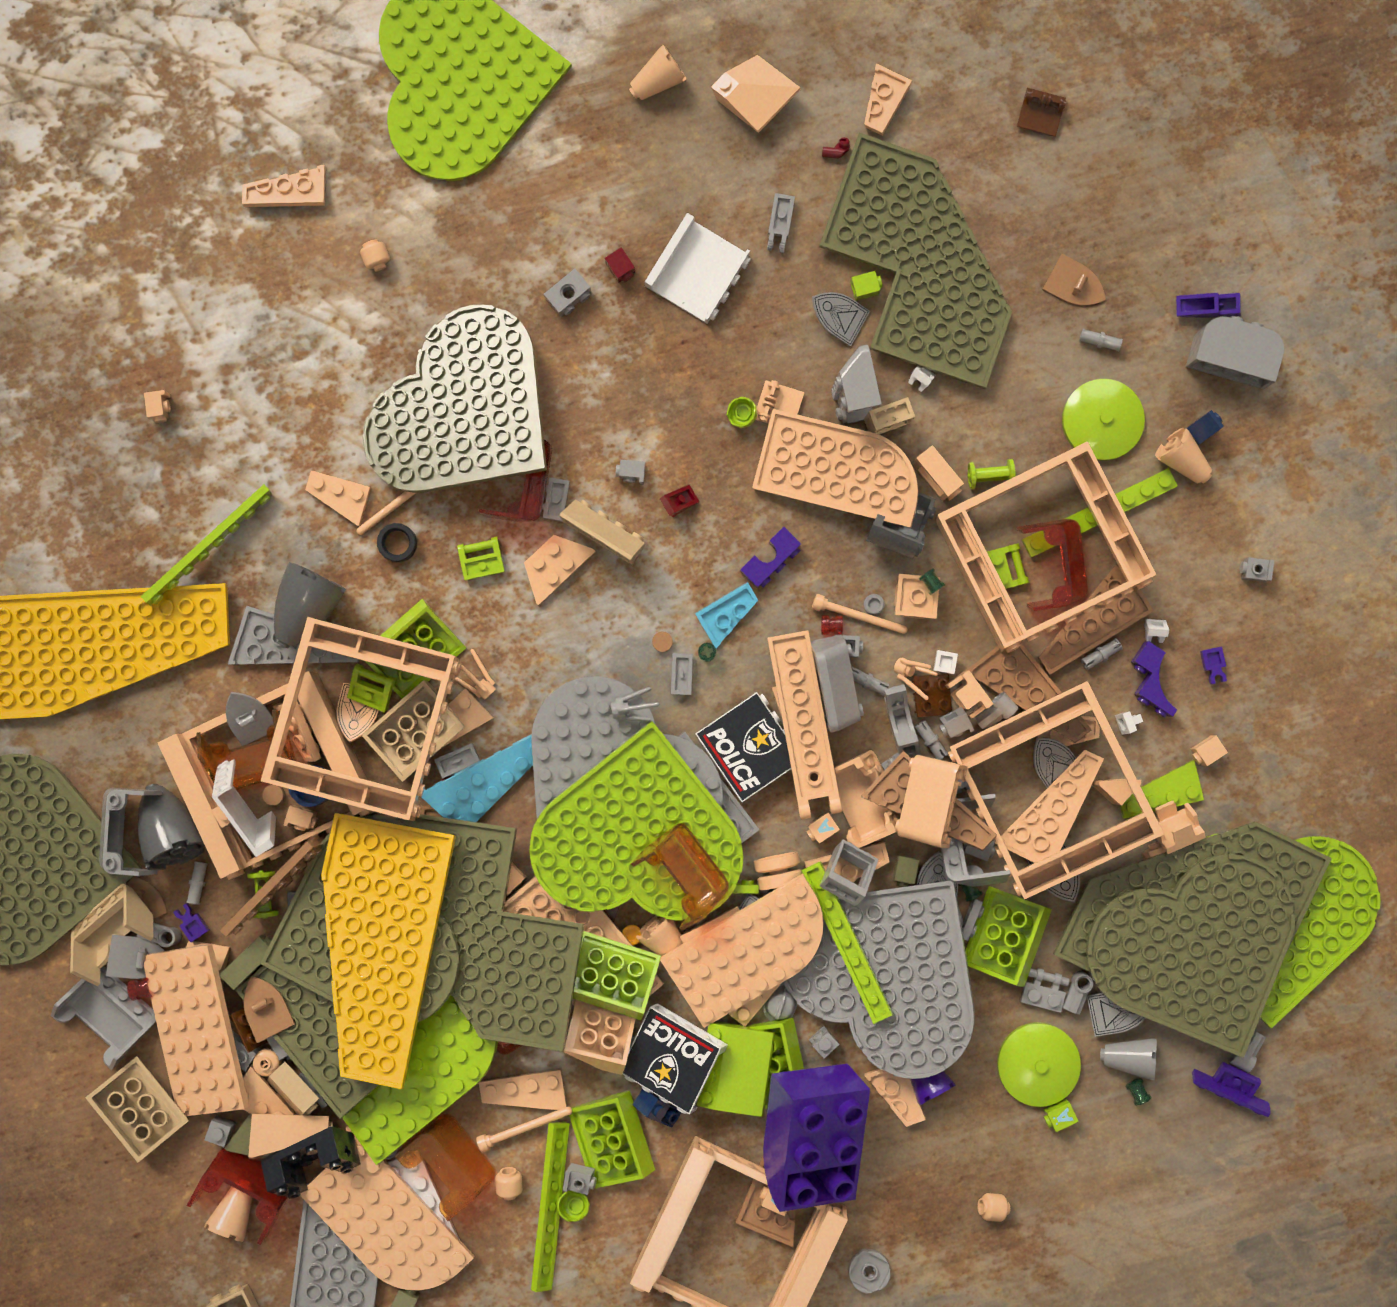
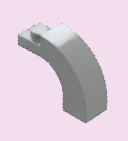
(900, 720)

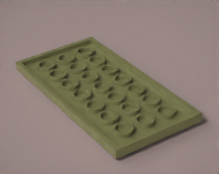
(314, 1042)

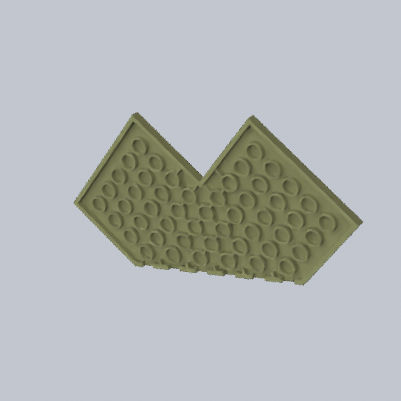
(943, 299)
(1295, 864)
(513, 966)

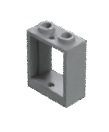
(841, 886)

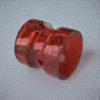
(832, 625)
(138, 989)

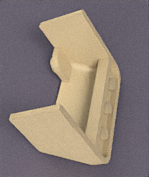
(91, 937)

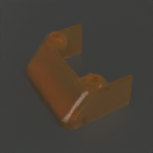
(249, 758)
(690, 868)

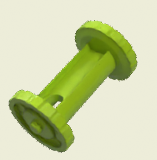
(990, 473)
(266, 910)

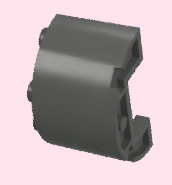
(903, 539)

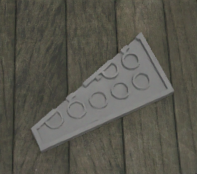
(258, 644)

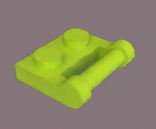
(1000, 564)
(481, 565)
(368, 693)

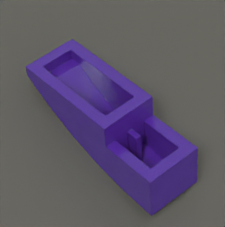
(1209, 305)

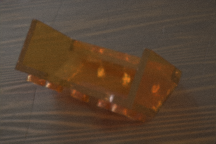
(454, 1160)

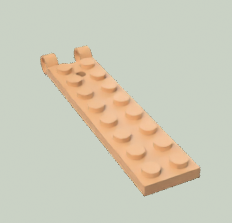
(803, 720)

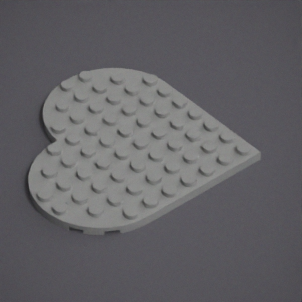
(579, 731)
(922, 968)

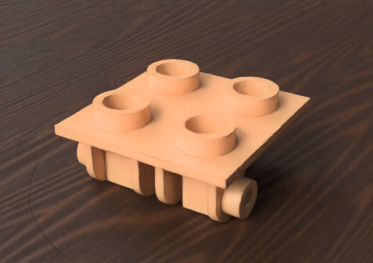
(779, 398)

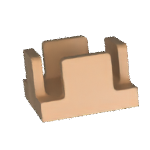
(913, 598)
(969, 694)
(1179, 827)

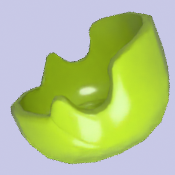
(742, 412)
(573, 1206)

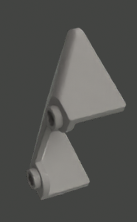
(108, 1014)

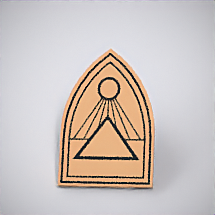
(353, 716)

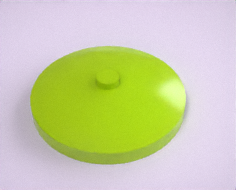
(1104, 416)
(1038, 1064)

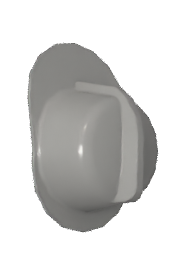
(780, 1004)

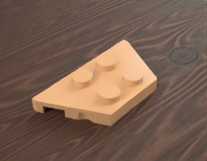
(554, 565)

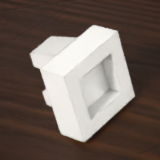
(923, 375)
(1156, 628)
(945, 662)
(1127, 722)

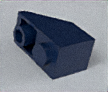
(1205, 426)
(655, 1109)

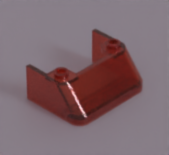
(532, 500)
(1068, 536)
(248, 1178)

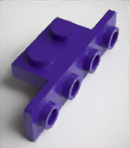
(1235, 1086)

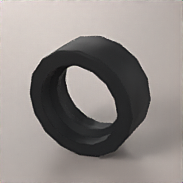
(397, 527)

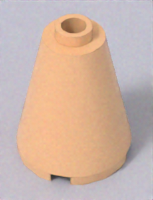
(657, 75)
(1185, 456)
(660, 935)
(231, 1215)

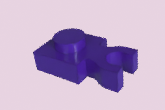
(1213, 660)
(193, 925)

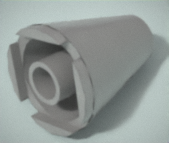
(1132, 1057)

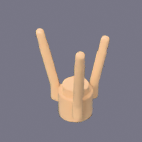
(907, 668)
(483, 687)

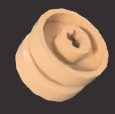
(778, 870)

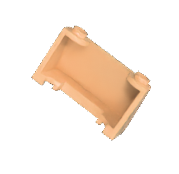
(930, 800)
(867, 820)

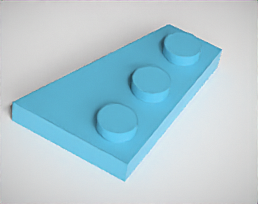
(724, 614)

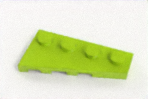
(1178, 785)

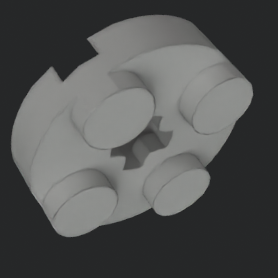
(875, 1281)

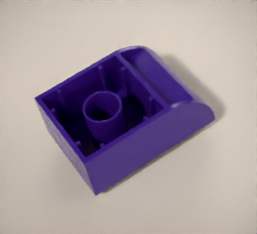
(814, 1136)

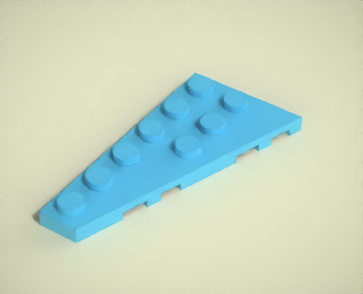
(481, 785)

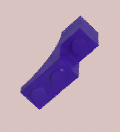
(1149, 692)

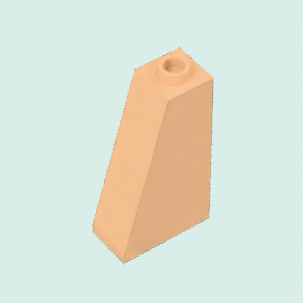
(278, 1132)

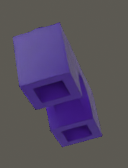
(785, 546)

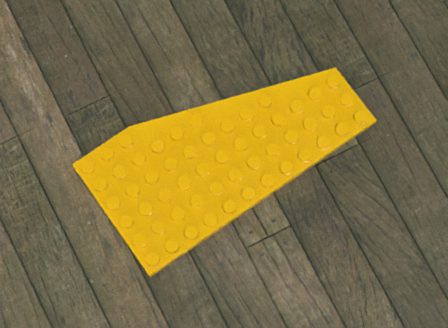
(91, 643)
(381, 928)

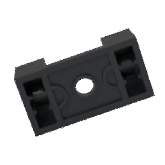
(285, 1171)

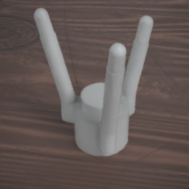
(621, 709)

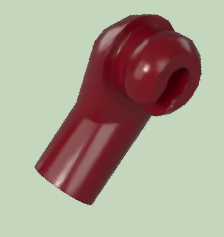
(838, 151)

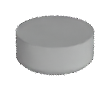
(873, 604)

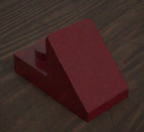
(679, 500)

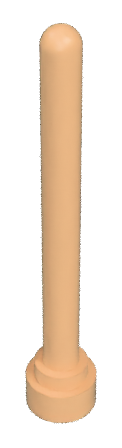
(384, 512)
(822, 603)
(485, 1141)

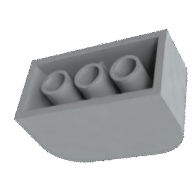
(1237, 351)

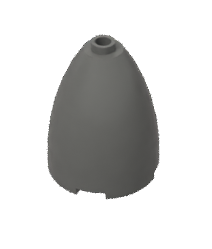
(302, 596)
(166, 830)

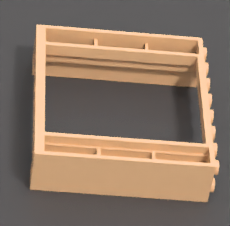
(983, 577)
(338, 785)
(196, 787)
(1081, 855)
(803, 1269)

